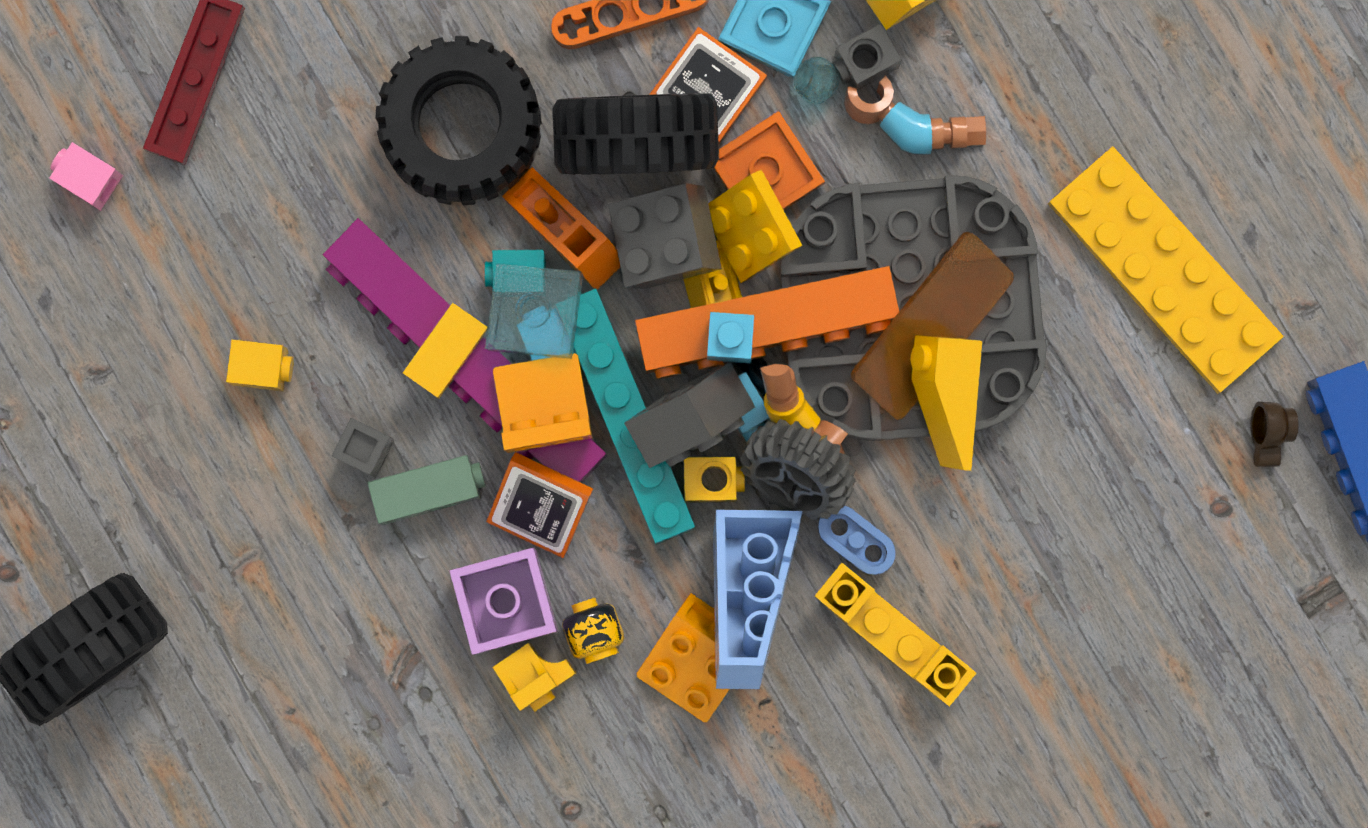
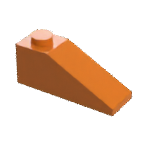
(564, 228)

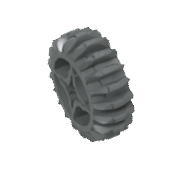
(798, 469)

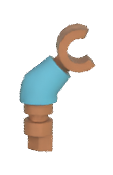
(911, 130)

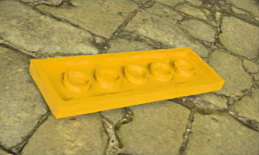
(1165, 270)

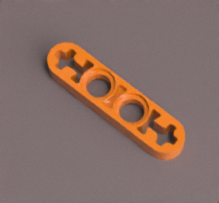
(632, 19)

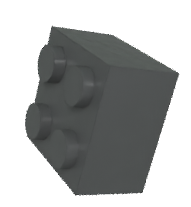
(664, 236)
(691, 417)

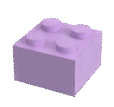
(503, 601)

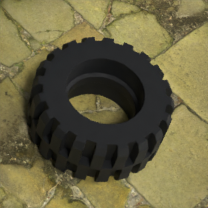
(444, 66)
(635, 134)
(81, 648)

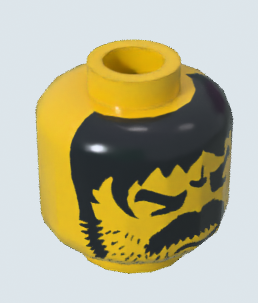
(593, 630)

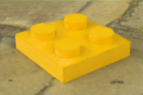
(752, 226)

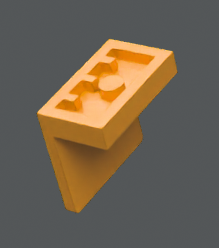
(541, 403)
(684, 661)

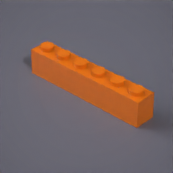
(780, 318)

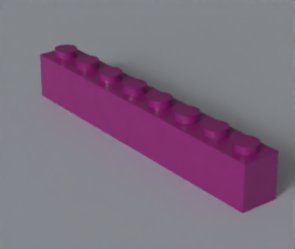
(415, 310)

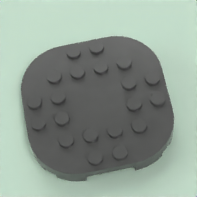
(911, 231)

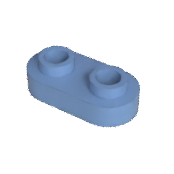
(855, 541)

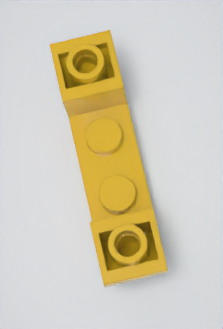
(894, 635)

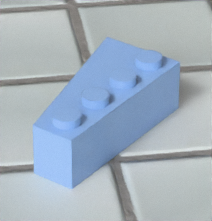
(750, 578)

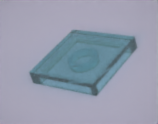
(534, 311)

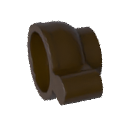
(1270, 428)

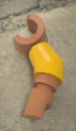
(787, 402)

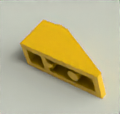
(947, 389)

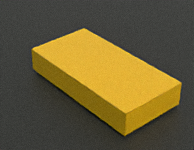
(445, 350)

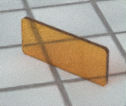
(945, 305)

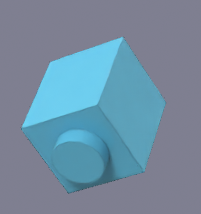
(730, 337)

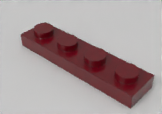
(193, 79)

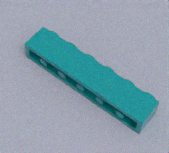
(618, 402)

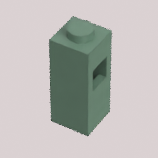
(426, 489)

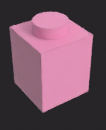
(84, 175)

